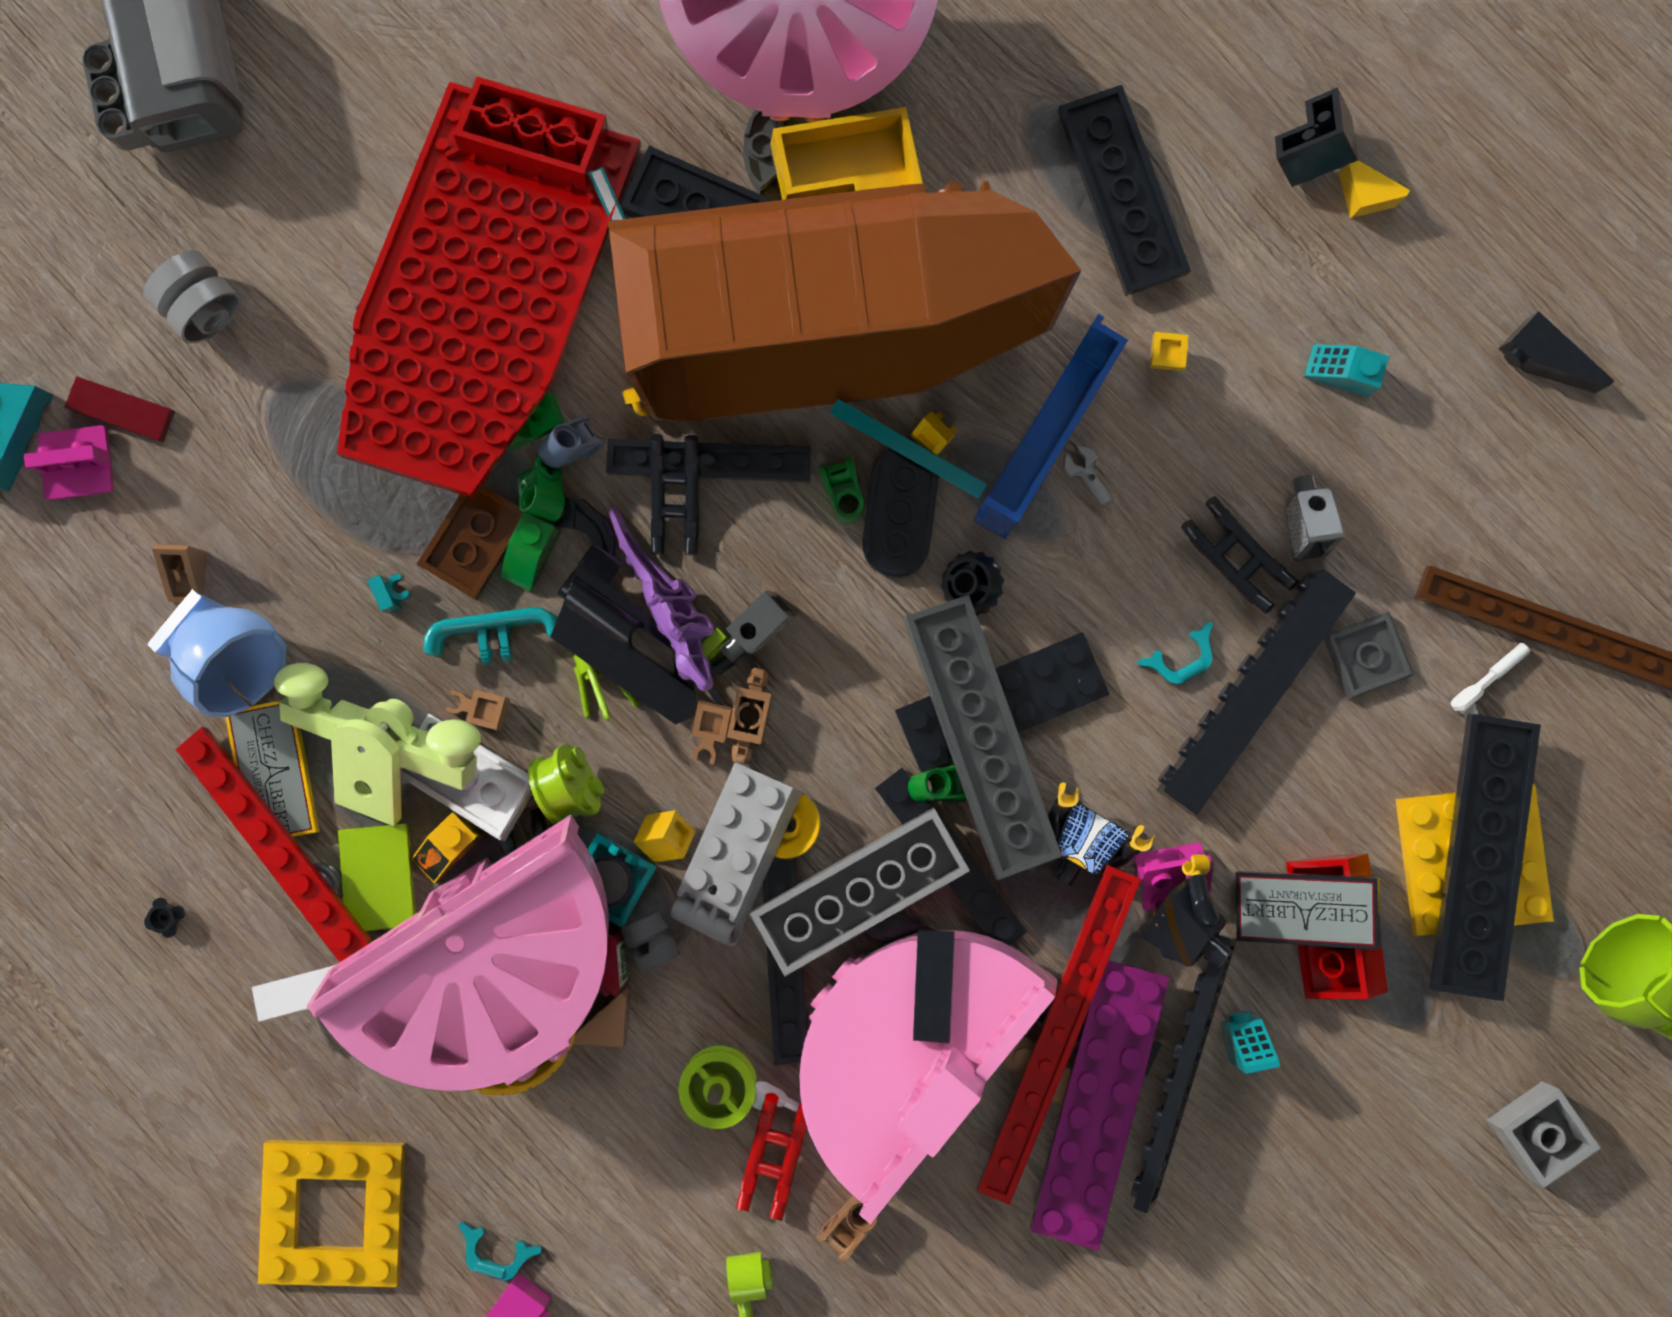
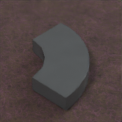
(758, 151)

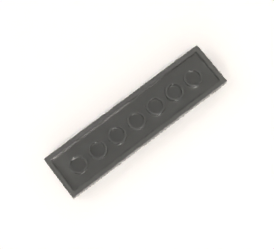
(982, 737)

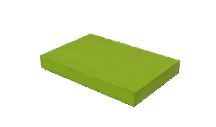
(377, 875)

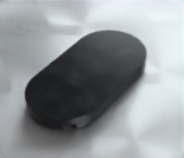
(899, 515)

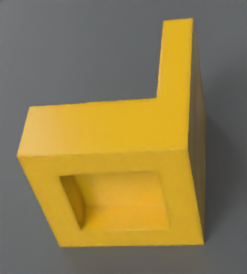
(665, 836)

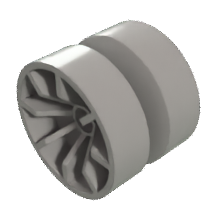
(192, 296)

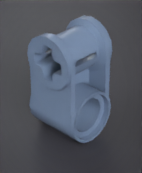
(570, 442)

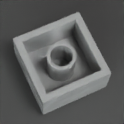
(1543, 1134)

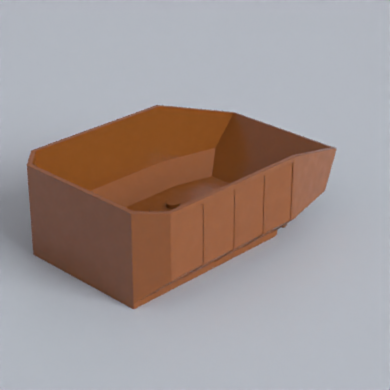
(829, 297)

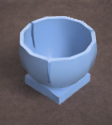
(216, 646)

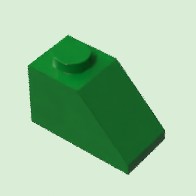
(528, 551)

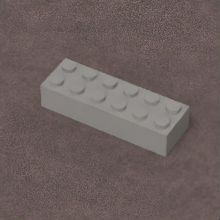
(859, 891)

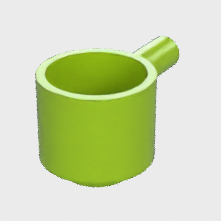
(748, 1280)

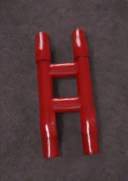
(756, 1166)

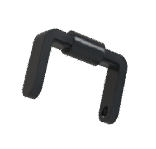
(721, 666)

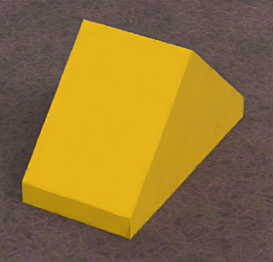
(1369, 190)

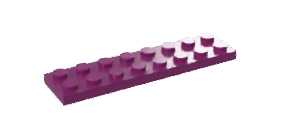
(1099, 1105)

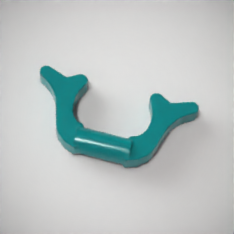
(1188, 672)
(490, 1268)

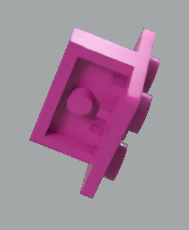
(73, 462)
(1163, 872)

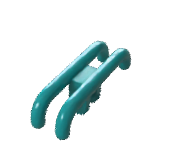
(482, 624)

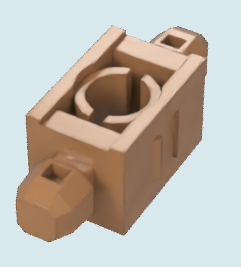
(757, 679)

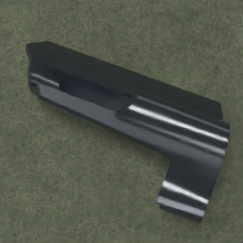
(599, 629)

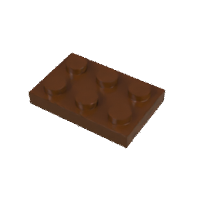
(471, 541)

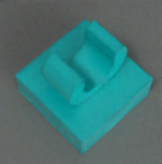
(385, 593)

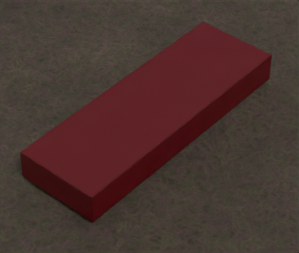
(119, 409)

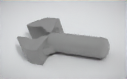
(1087, 473)

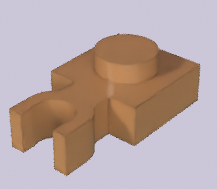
(483, 709)
(710, 725)

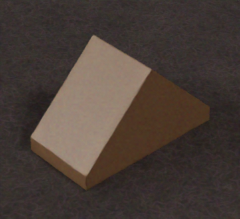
(180, 570)
(608, 1026)

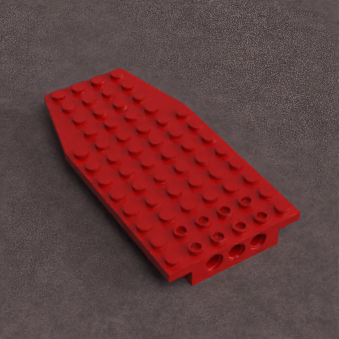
(478, 283)

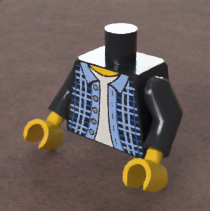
(1089, 839)

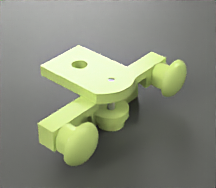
(375, 743)

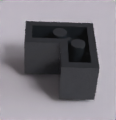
(1321, 143)

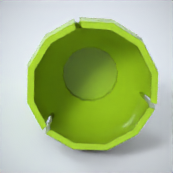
(1631, 972)

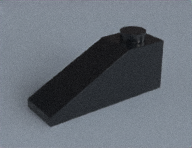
(1546, 352)

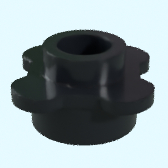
(154, 917)

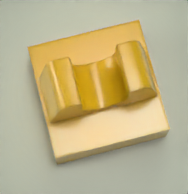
(1169, 351)
(933, 433)

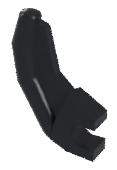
(587, 519)

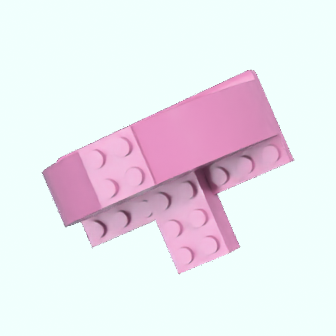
(798, 53)
(481, 975)
(887, 1100)

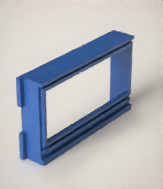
(1051, 429)

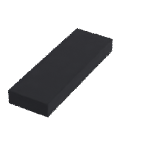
(934, 986)

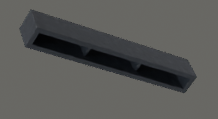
(1255, 691)

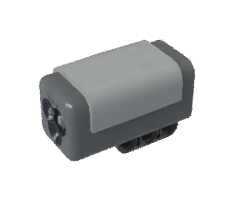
(168, 75)

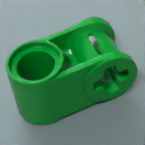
(843, 484)
(541, 491)
(944, 783)

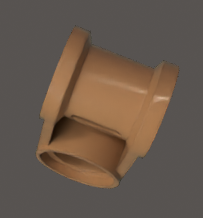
(845, 1230)

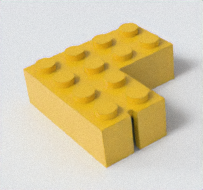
(845, 154)

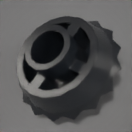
(973, 576)

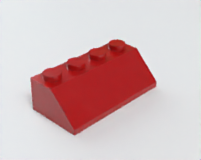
(1338, 970)

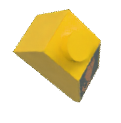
(446, 846)

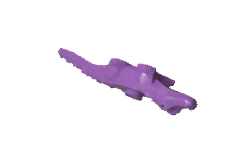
(670, 607)

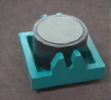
(623, 876)

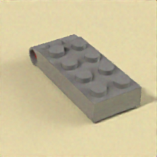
(734, 854)

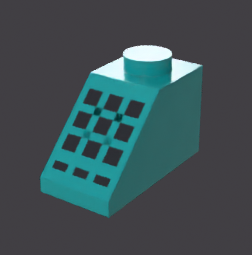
(1347, 367)
(1248, 1043)

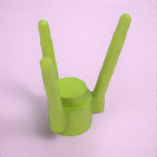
(585, 671)

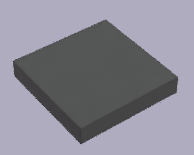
(1368, 655)

